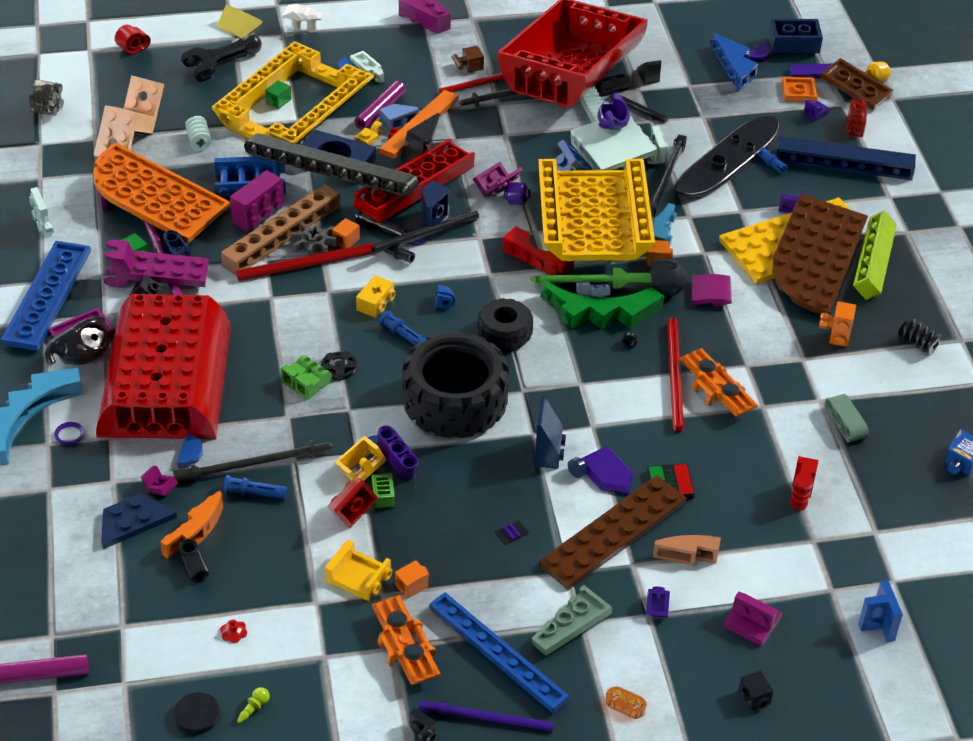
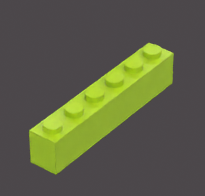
(875, 255)

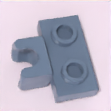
(598, 290)

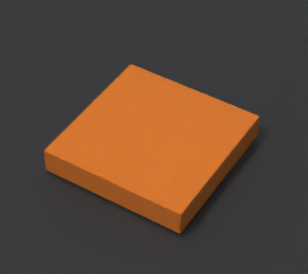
(799, 89)

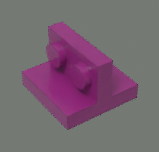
(752, 618)

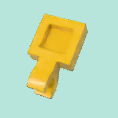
(369, 136)

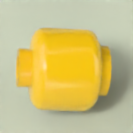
(879, 71)

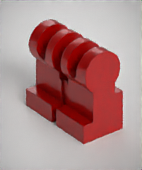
(803, 482)

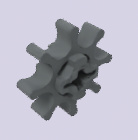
(313, 238)

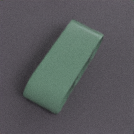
(846, 418)

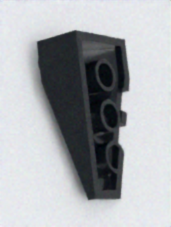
(419, 138)

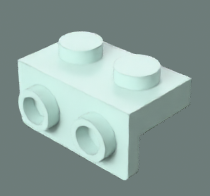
(657, 139)

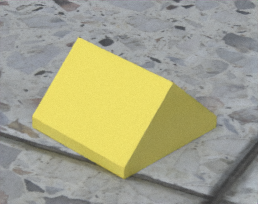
(237, 21)

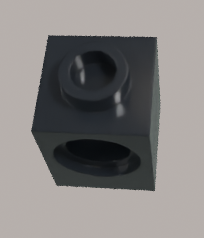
(755, 690)

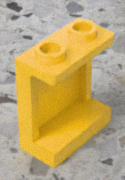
(357, 572)

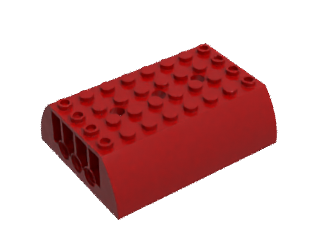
(568, 51)
(190, 369)

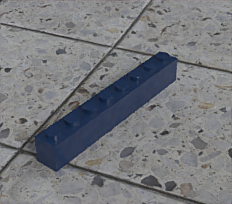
(846, 158)

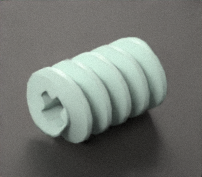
(198, 133)

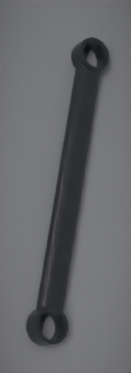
(679, 147)

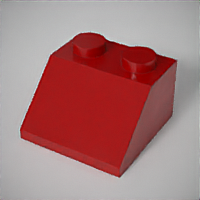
(352, 501)

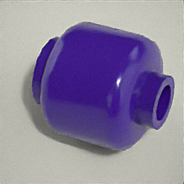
(517, 193)

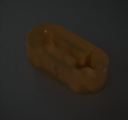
(626, 702)

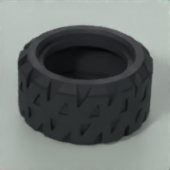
(450, 413)

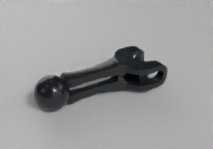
(211, 59)

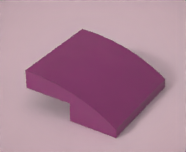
(711, 288)

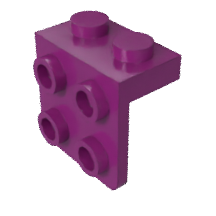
(495, 178)

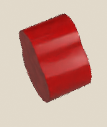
(131, 39)

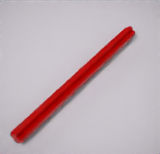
(304, 262)
(675, 375)

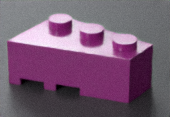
(428, 13)

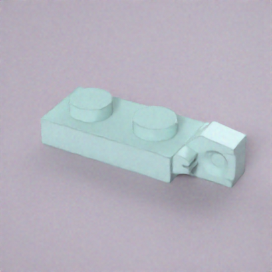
(368, 64)

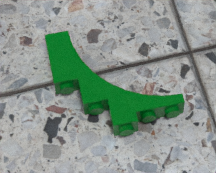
(602, 311)

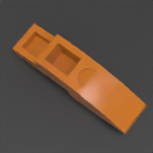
(200, 523)

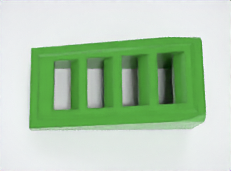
(387, 498)

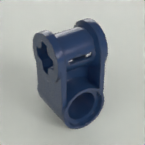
(174, 244)

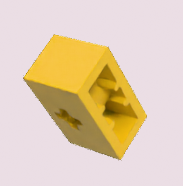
(375, 296)

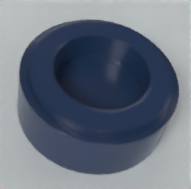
(577, 467)

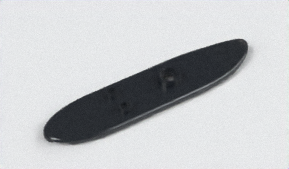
(733, 155)

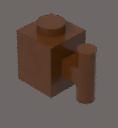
(471, 58)

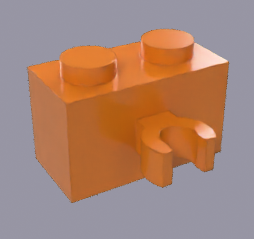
(840, 323)

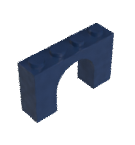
(341, 146)

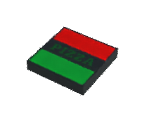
(676, 475)

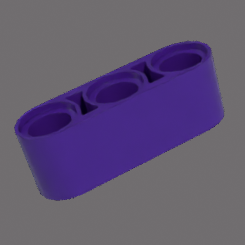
(397, 452)

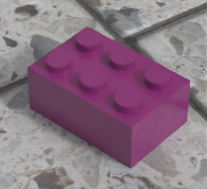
(257, 201)

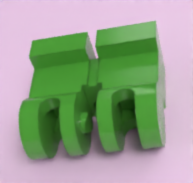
(305, 377)

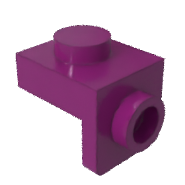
(158, 483)

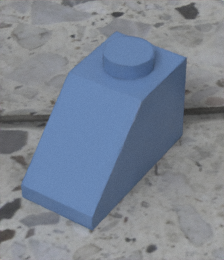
(397, 116)

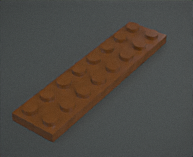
(612, 532)

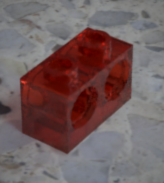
(857, 118)

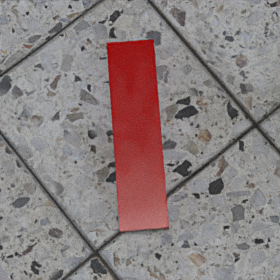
(437, 168)

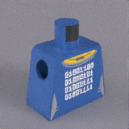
(961, 454)

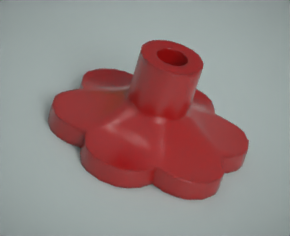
(233, 631)

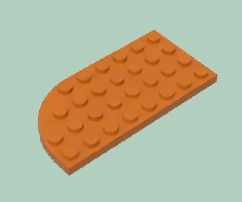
(155, 193)

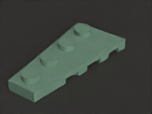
(578, 616)

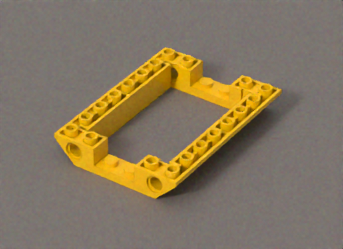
(235, 106)

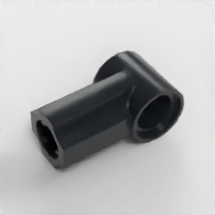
(192, 560)

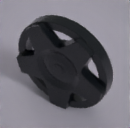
(339, 363)

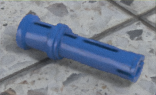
(398, 326)
(246, 487)

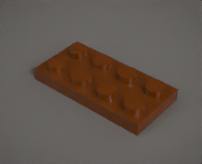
(856, 83)

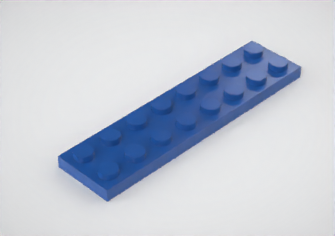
(46, 295)

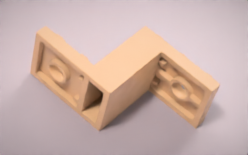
(135, 116)

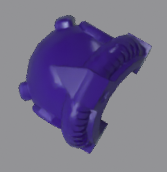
(613, 114)

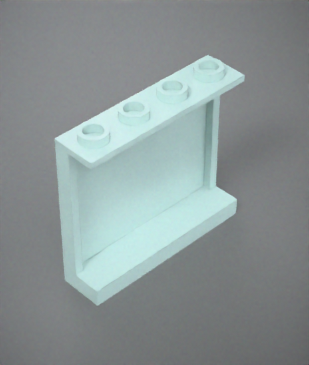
(610, 148)

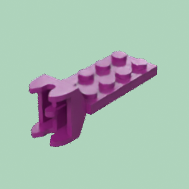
(158, 266)

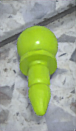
(259, 697)

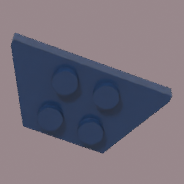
(133, 518)

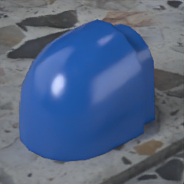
(444, 297)

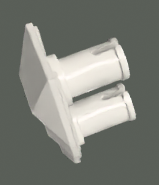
(302, 13)

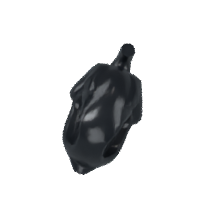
(79, 343)

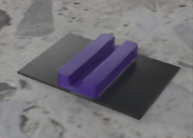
(511, 532)

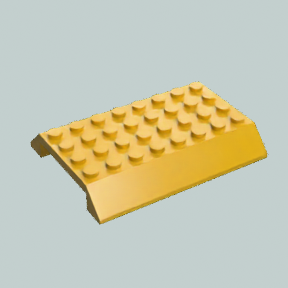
(596, 212)

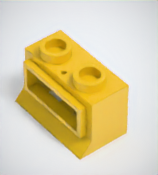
(357, 455)

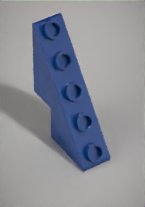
(735, 60)

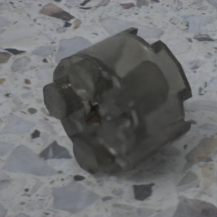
(46, 97)

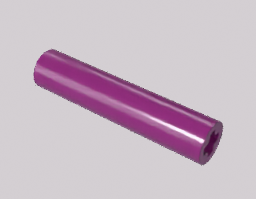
(387, 98)
(44, 669)

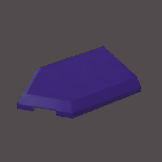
(608, 471)

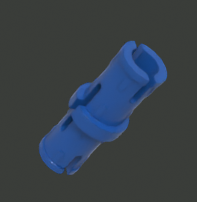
(772, 160)

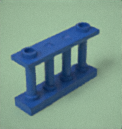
(242, 166)

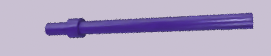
(443, 709)

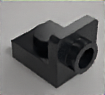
(422, 725)

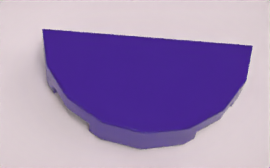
(761, 52)

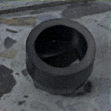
(630, 339)

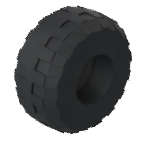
(505, 323)

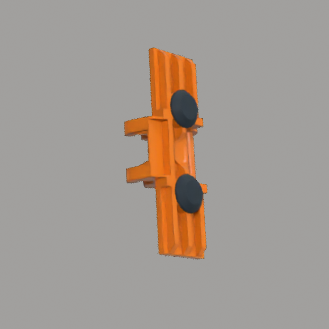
(717, 383)
(397, 638)

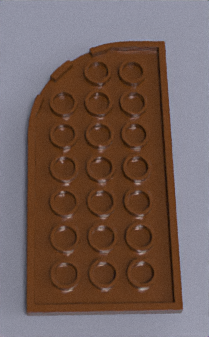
(816, 252)

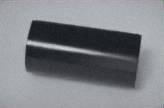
(613, 83)

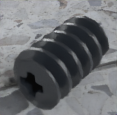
(918, 336)

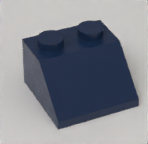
(435, 203)

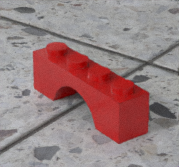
(518, 245)

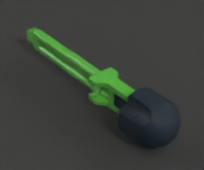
(664, 276)

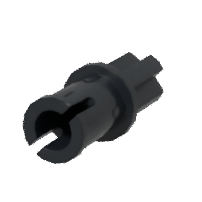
(400, 253)

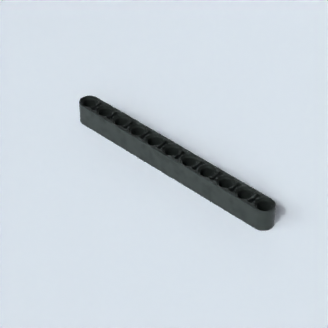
(332, 165)

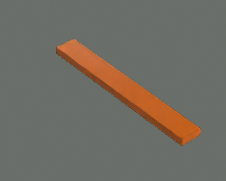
(440, 105)

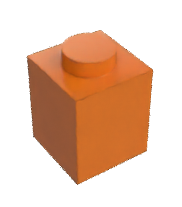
(346, 233)
(659, 251)
(411, 579)

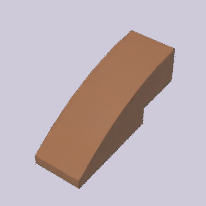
(687, 548)

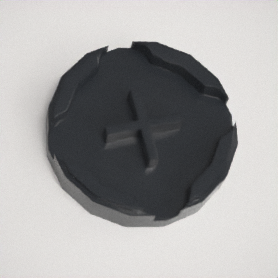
(196, 712)

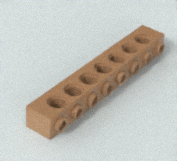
(279, 229)

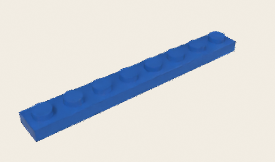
(499, 652)

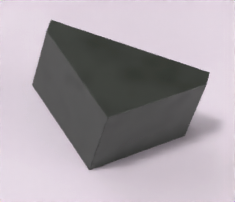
(650, 71)

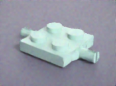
(40, 213)

